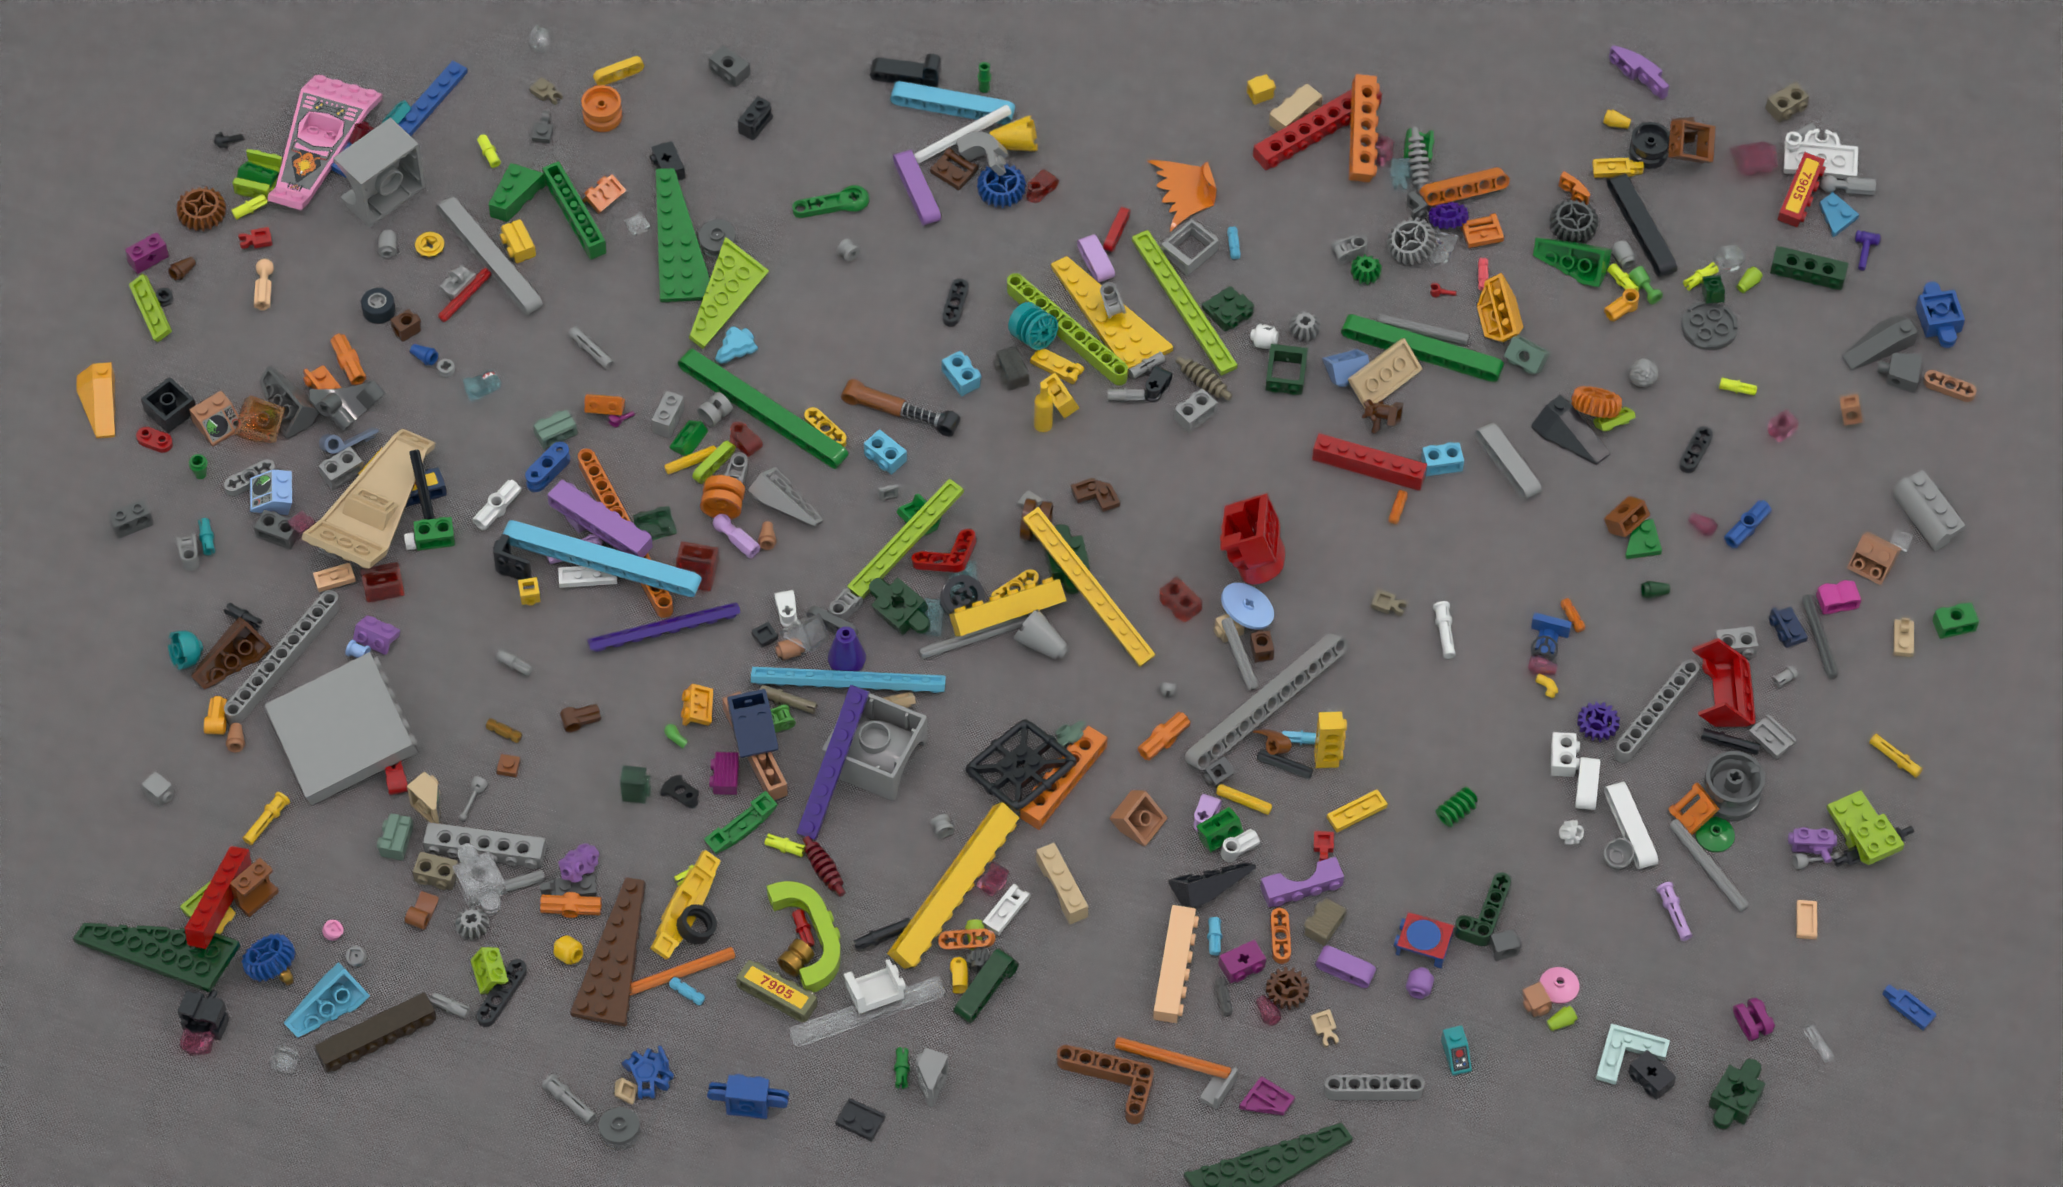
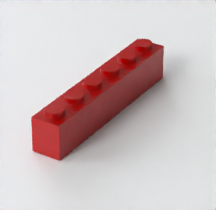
(1369, 462)
(216, 898)

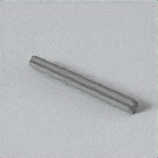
(959, 641)
(1709, 865)

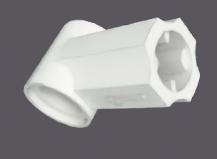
(1239, 844)

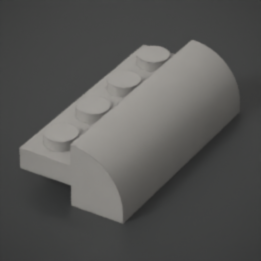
(1928, 509)

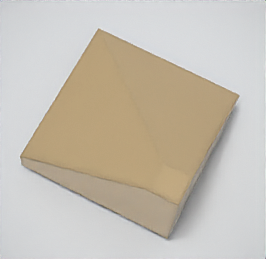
(625, 1090)

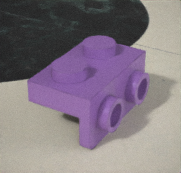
(375, 634)

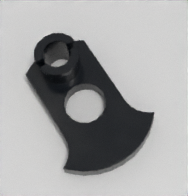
(687, 798)

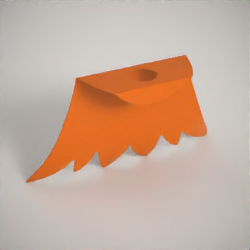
(1187, 188)

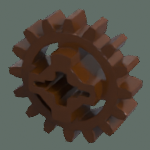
(1287, 979)

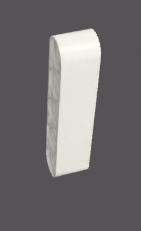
(1631, 824)

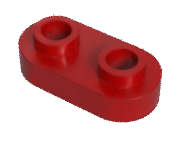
(153, 439)

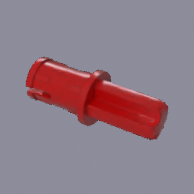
(803, 927)

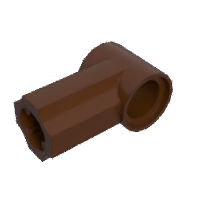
(575, 718)

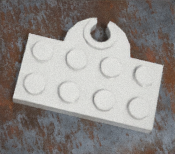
(1840, 160)

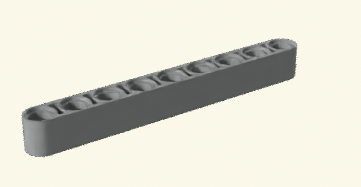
(489, 255)
(278, 664)

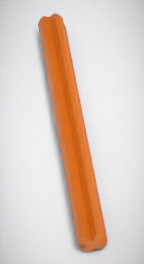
(682, 970)
(1172, 1057)

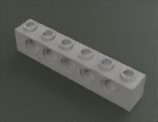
(494, 840)

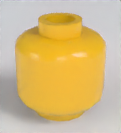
(568, 950)

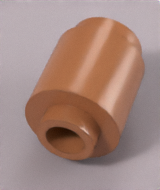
(787, 649)

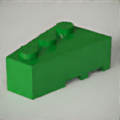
(514, 190)

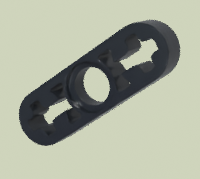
(953, 295)
(1695, 442)

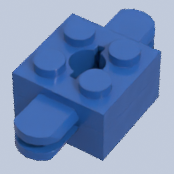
(1940, 314)
(748, 1096)

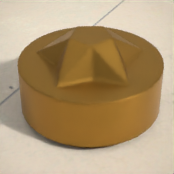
(286, 977)

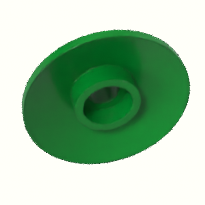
(1715, 841)

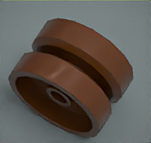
(1029, 505)

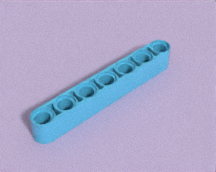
(947, 101)

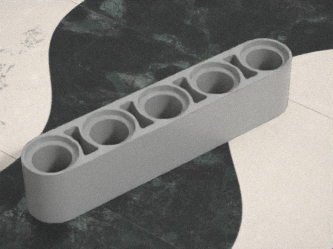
(1508, 461)
(1383, 1083)

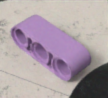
(1095, 258)

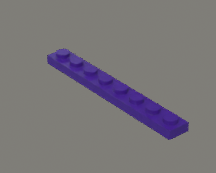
(657, 628)
(833, 762)

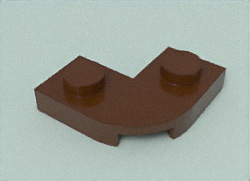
(1096, 489)

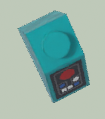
(1456, 1050)

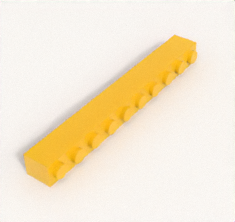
(953, 885)

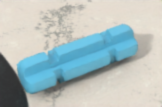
(1233, 243)
(687, 991)

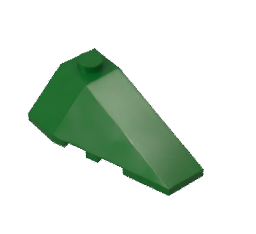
(1581, 261)

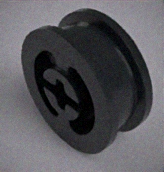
(966, 582)

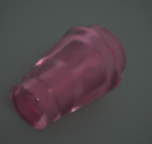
(1704, 524)
(1541, 665)
(1268, 1011)

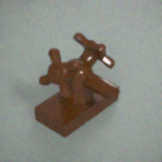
(1379, 411)

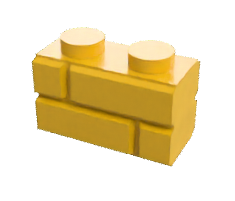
(517, 241)

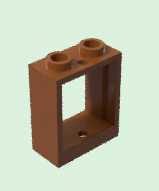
(1705, 136)

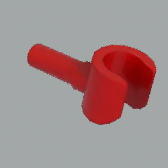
(1436, 291)

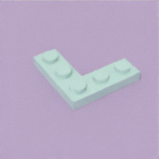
(1627, 1039)

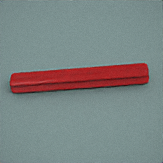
(456, 303)

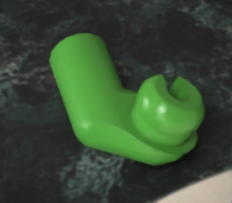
(673, 734)

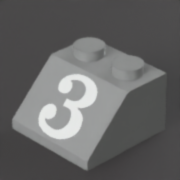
(932, 1073)

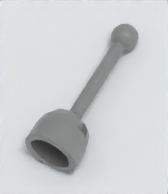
(478, 785)
(1801, 860)

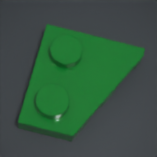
(1644, 541)

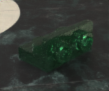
(656, 522)

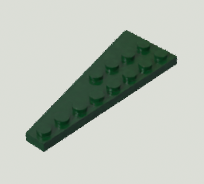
(1272, 1164)

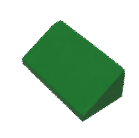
(257, 173)
(689, 438)

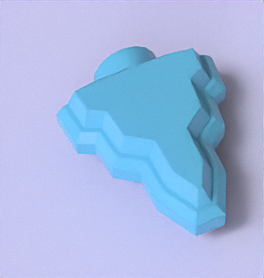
(736, 344)

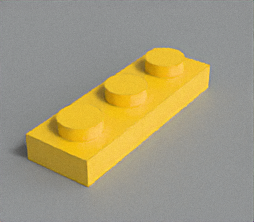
(1357, 810)

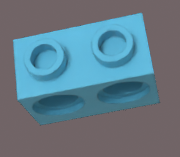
(958, 375)
(887, 449)
(1443, 463)

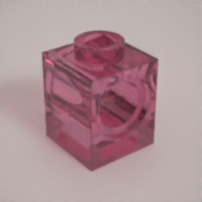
(1788, 423)

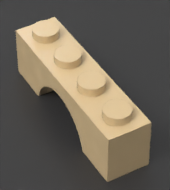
(1069, 895)

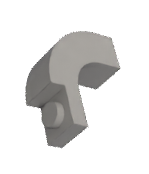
(982, 143)

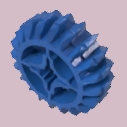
(1000, 189)
(268, 957)

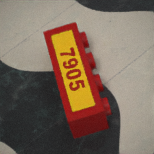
(1801, 189)

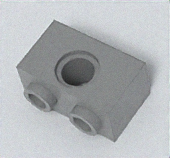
(668, 414)

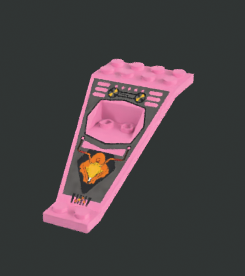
(318, 133)

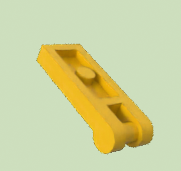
(1054, 363)

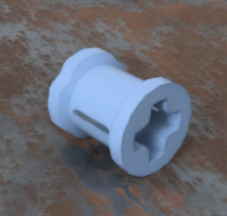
(356, 650)

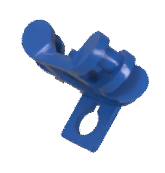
(646, 1070)

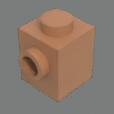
(1536, 1000)

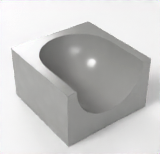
(382, 171)
(882, 746)

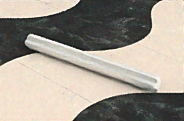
(951, 139)

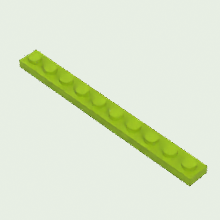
(1184, 302)

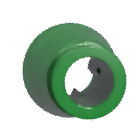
(198, 465)

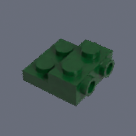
(1228, 308)

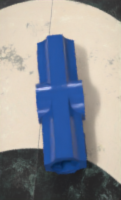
(1742, 530)

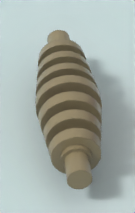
(1204, 378)

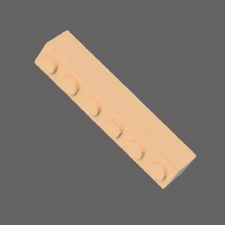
(1174, 964)

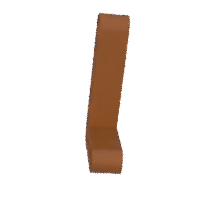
(1112, 1074)

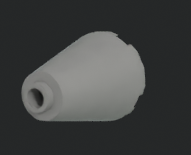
(1041, 636)

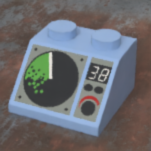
(271, 492)

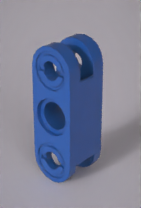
(538, 476)

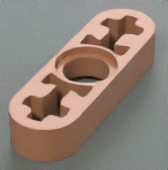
(1964, 386)

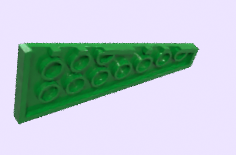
(681, 263)

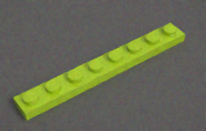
(906, 537)

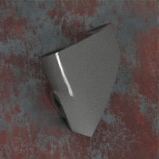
(345, 403)

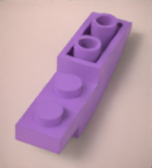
(1636, 66)

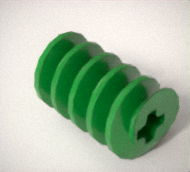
(1457, 806)

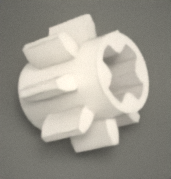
(1571, 832)

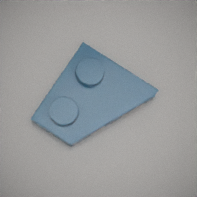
(1837, 213)

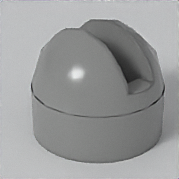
(1168, 687)

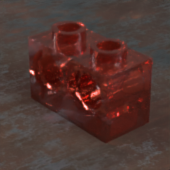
(1183, 597)

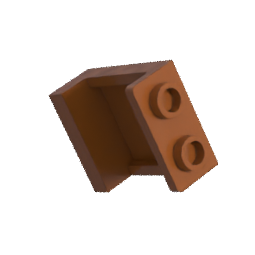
(253, 887)

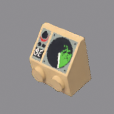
(425, 797)

